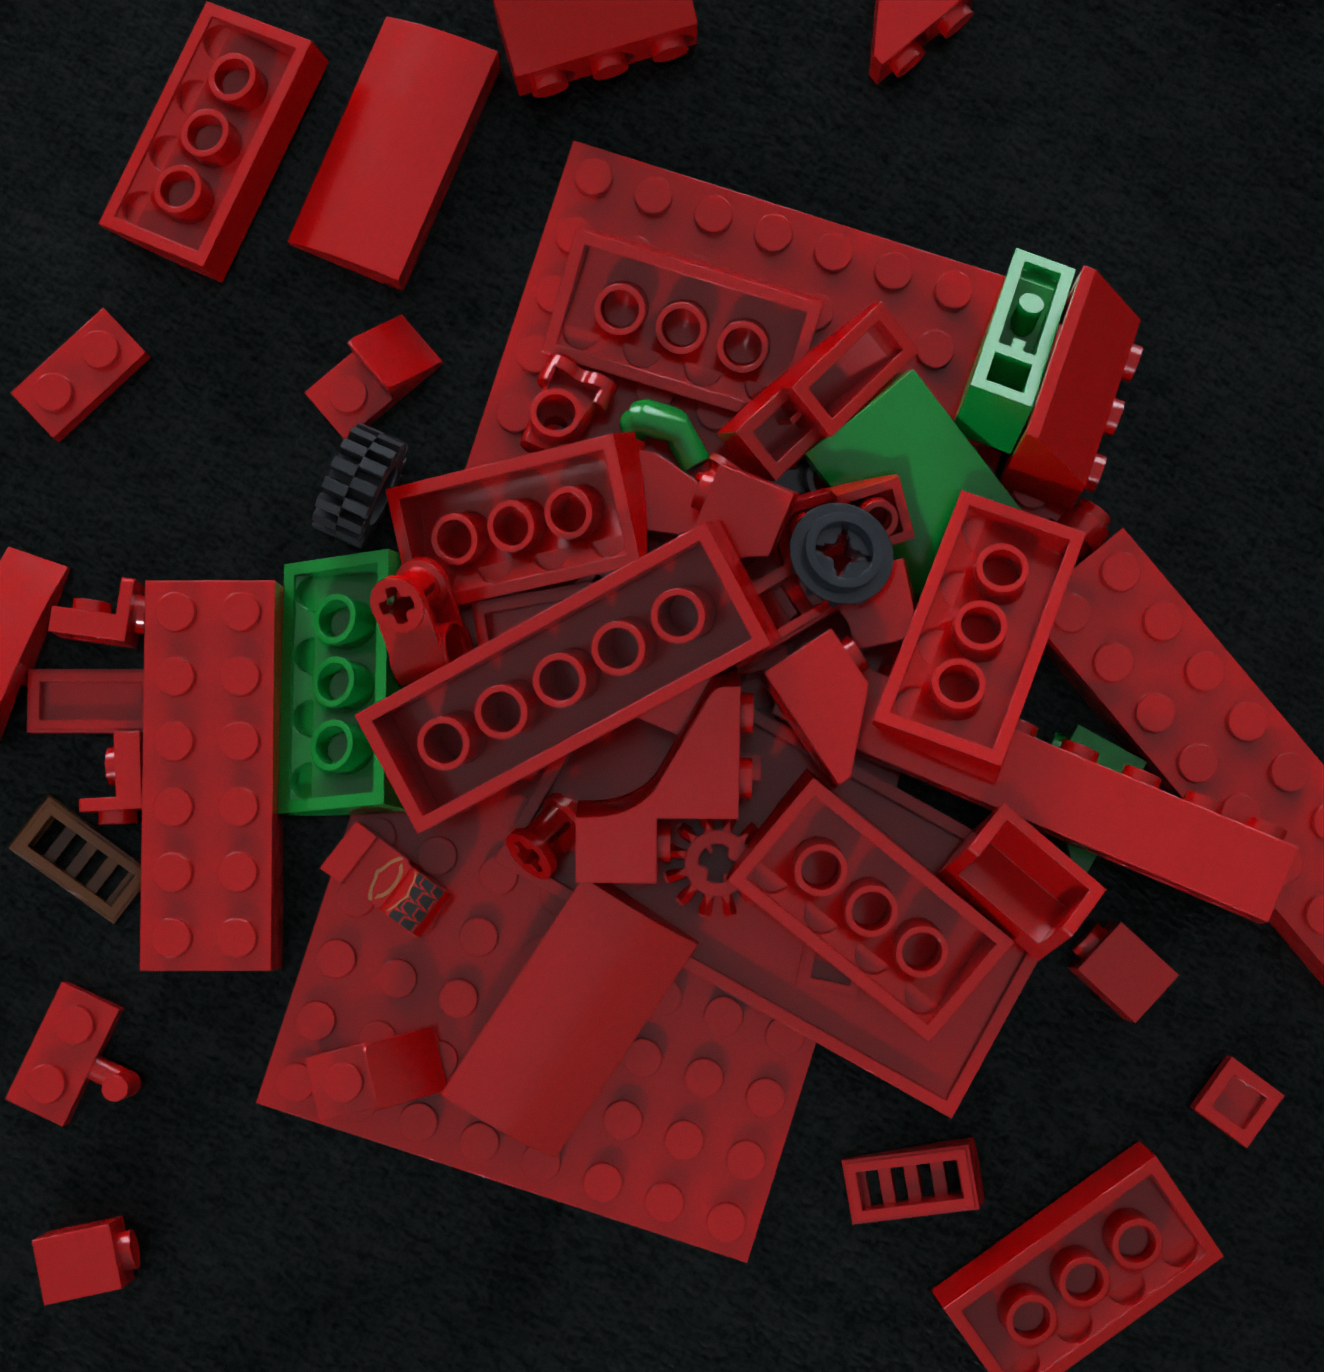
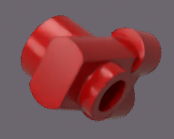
(566, 399)

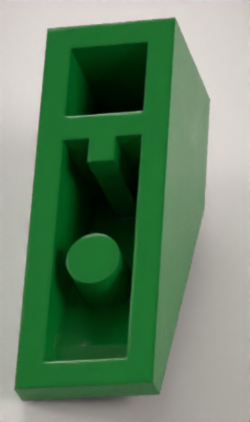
(1014, 351)

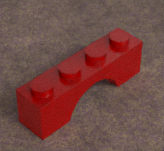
(754, 520)

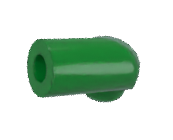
(668, 425)

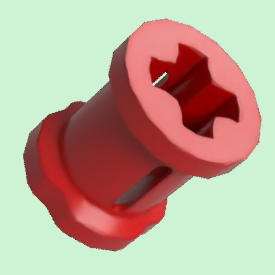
(546, 835)

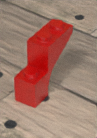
(697, 780)

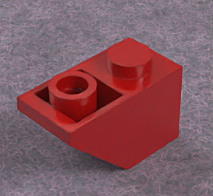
(907, 26)

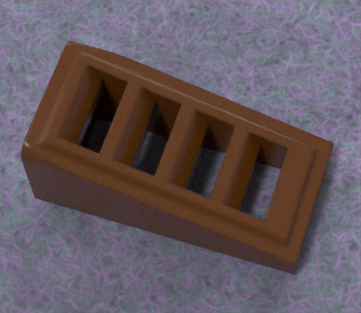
(45, 862)

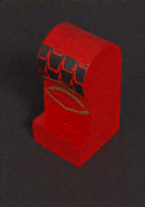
(386, 879)

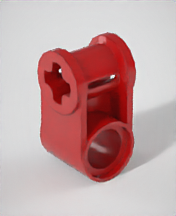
(417, 628)

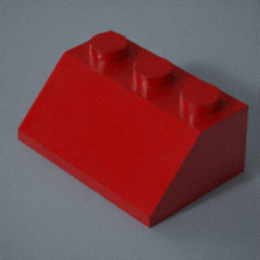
(580, 38)
(1076, 395)

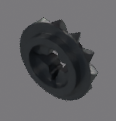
(862, 540)

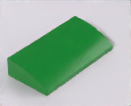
(911, 436)
(328, 674)

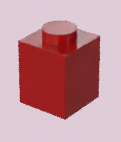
(1121, 969)
(85, 1259)

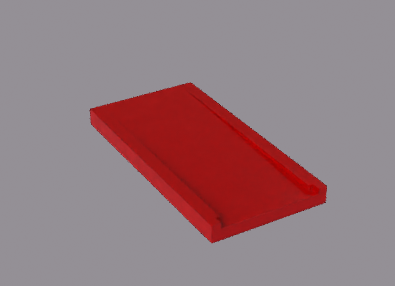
(757, 954)

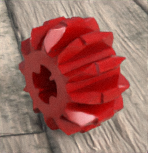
(698, 874)

